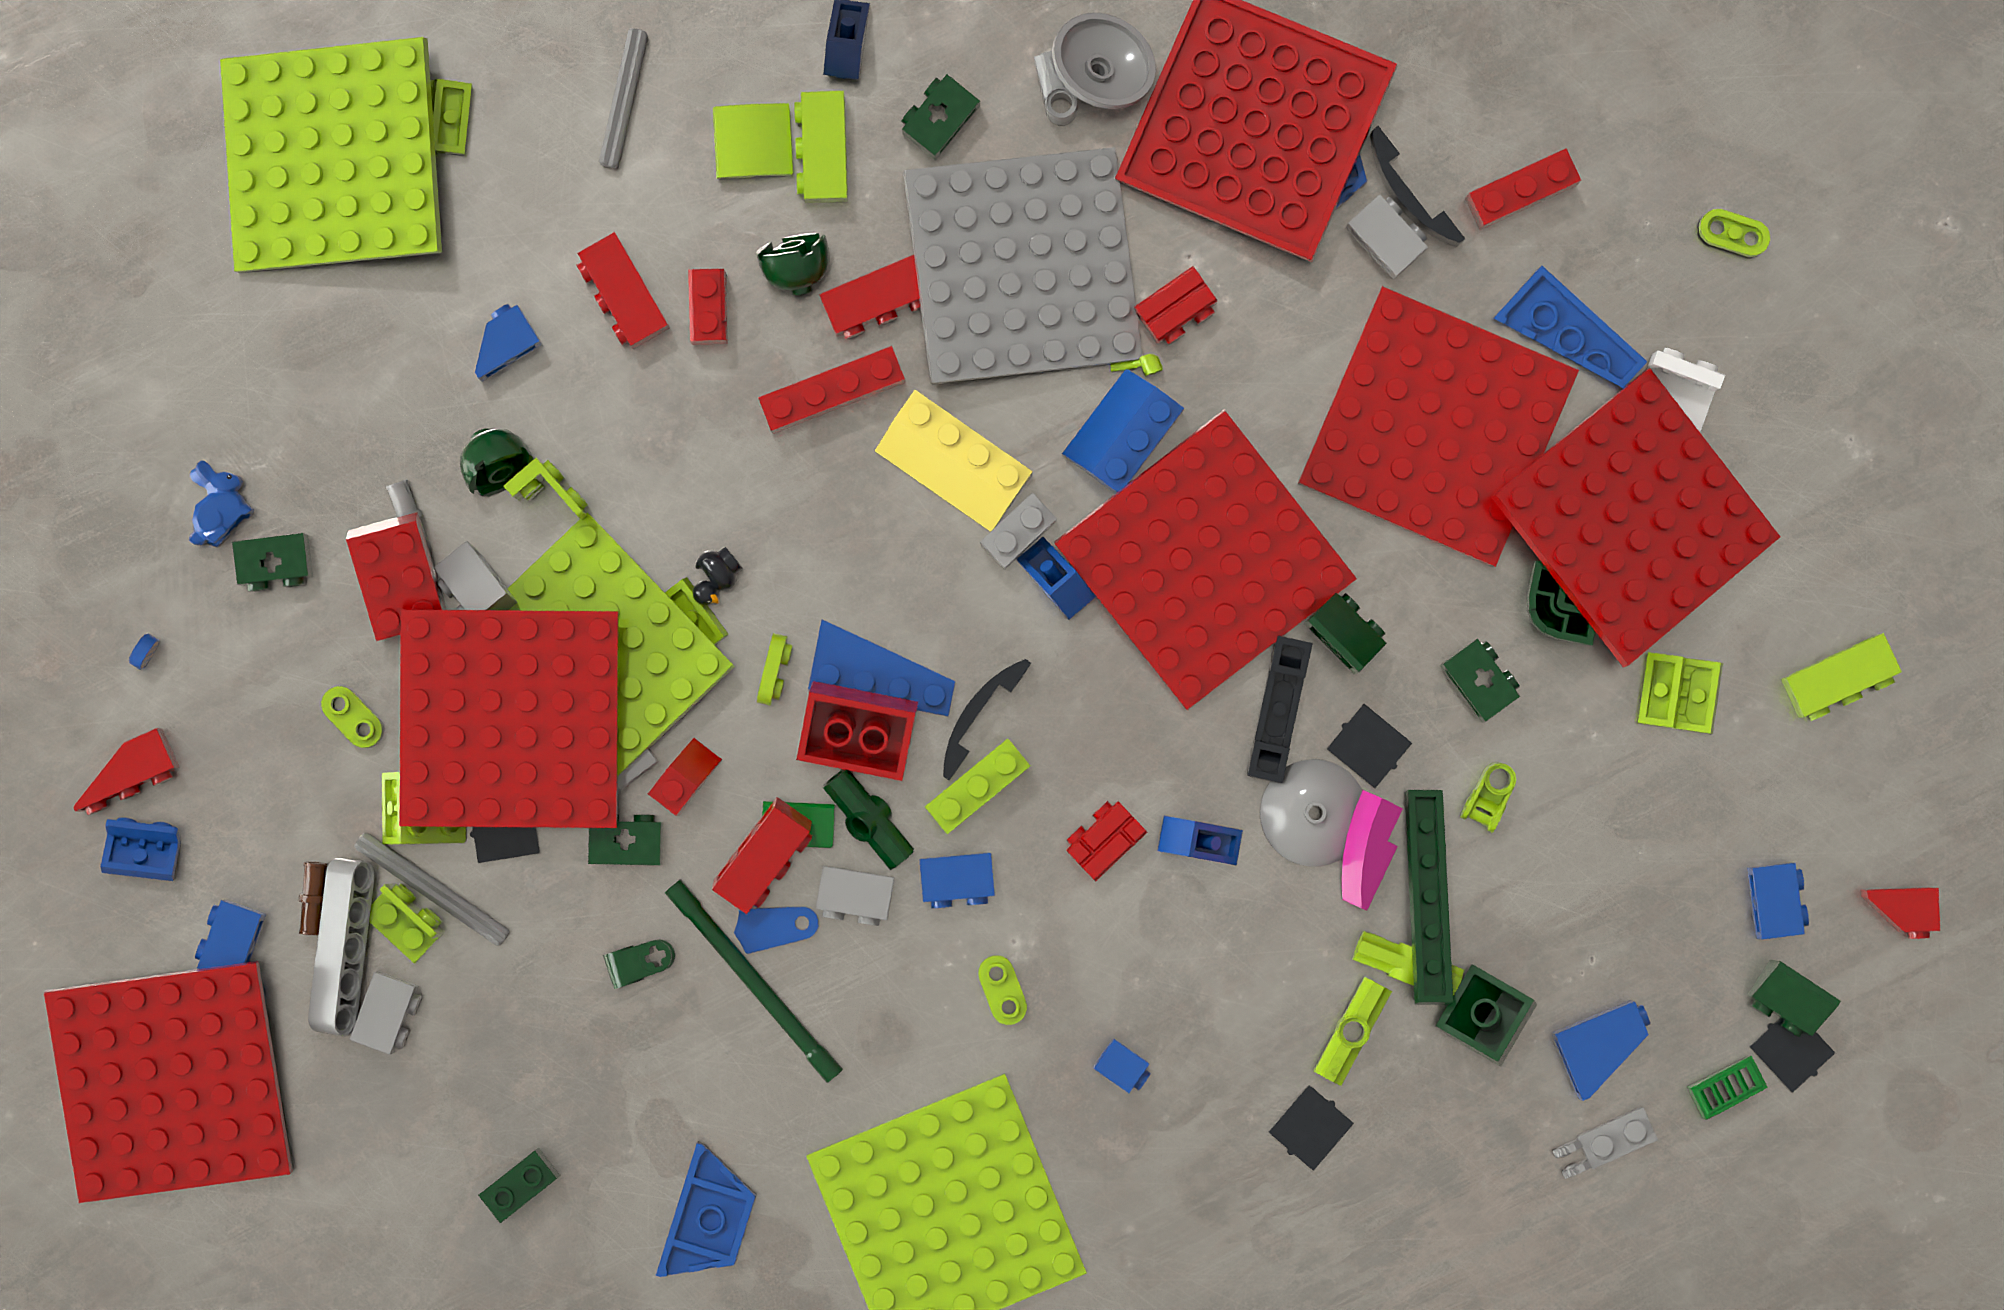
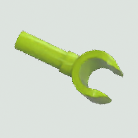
(1150, 365)

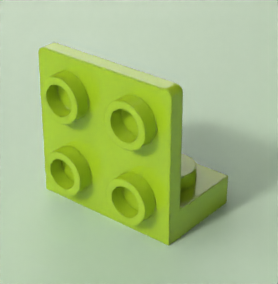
(528, 484)
(396, 834)
(403, 922)

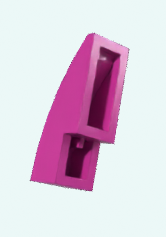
(1368, 849)

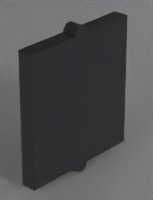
(1369, 746)
(504, 842)
(1789, 1056)
(1311, 1127)

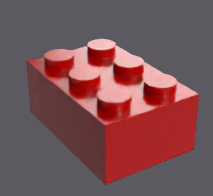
(394, 571)
(857, 730)

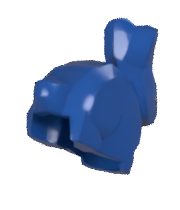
(219, 510)

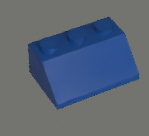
(1123, 431)

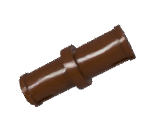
(312, 897)

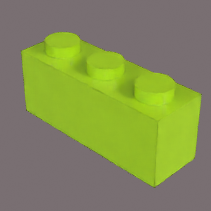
(822, 147)
(1842, 677)
(977, 786)

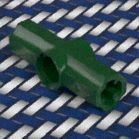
(868, 818)

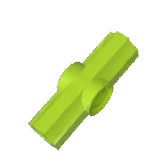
(1393, 958)
(1364, 1009)

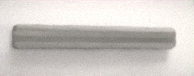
(623, 98)

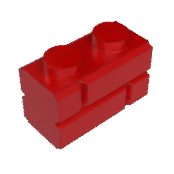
(1176, 305)
(707, 306)
(1105, 840)

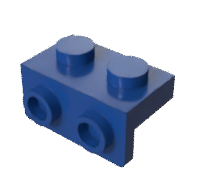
(140, 849)

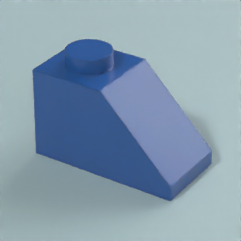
(505, 341)
(1056, 577)
(1200, 840)

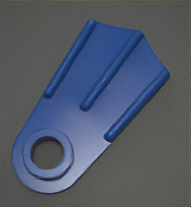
(773, 927)

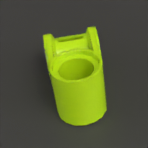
(1489, 798)

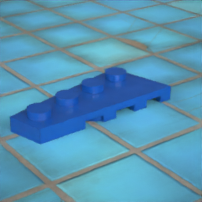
(1563, 323)
(862, 665)

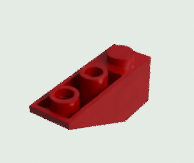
(133, 764)

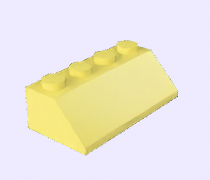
(953, 461)

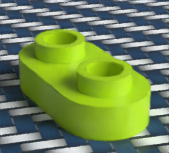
(1733, 232)
(771, 685)
(352, 716)
(1002, 990)

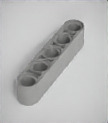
(341, 946)

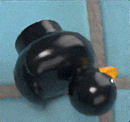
(720, 569)

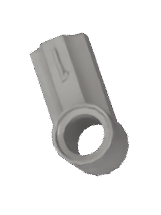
(1054, 89)

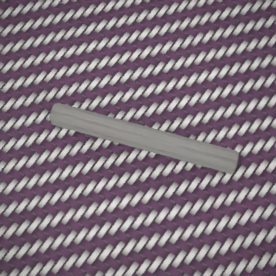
(431, 889)

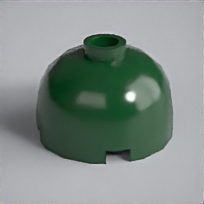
(795, 263)
(493, 460)

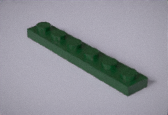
(1428, 897)

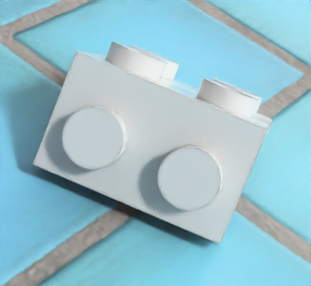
(1687, 383)

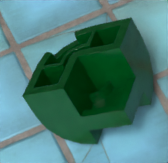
(1553, 610)

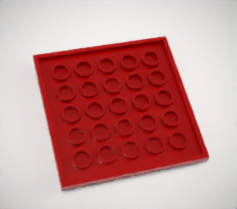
(1256, 123)
(1436, 425)
(1636, 517)
(1205, 559)
(508, 718)
(168, 1082)

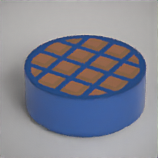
(143, 651)

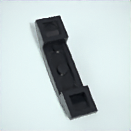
(1439, 227)
(1006, 679)
(1279, 709)

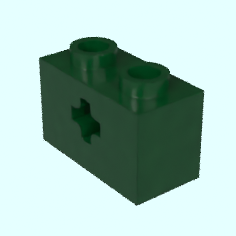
(958, 107)
(253, 553)
(1483, 700)
(645, 850)
(519, 1185)

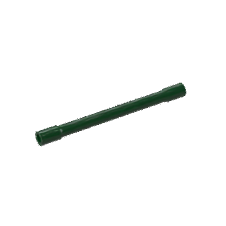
(692, 909)

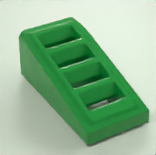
(1701, 1101)

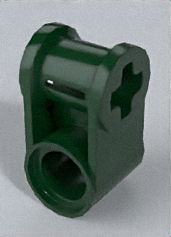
(633, 962)

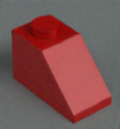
(684, 777)
(1907, 909)

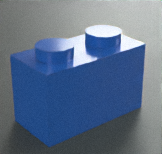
(957, 878)
(1777, 900)
(231, 935)

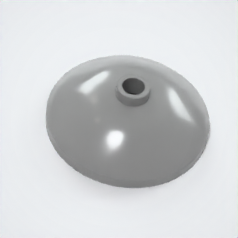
(1113, 51)
(1287, 806)

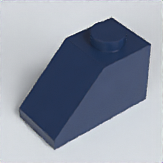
(846, 39)

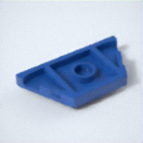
(707, 1218)

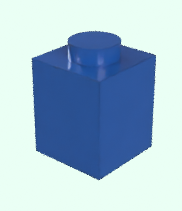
(1123, 1066)

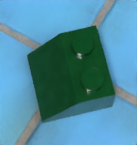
(1346, 632)
(1792, 998)
(1486, 1015)

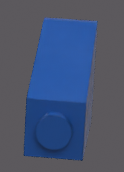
(1600, 1045)

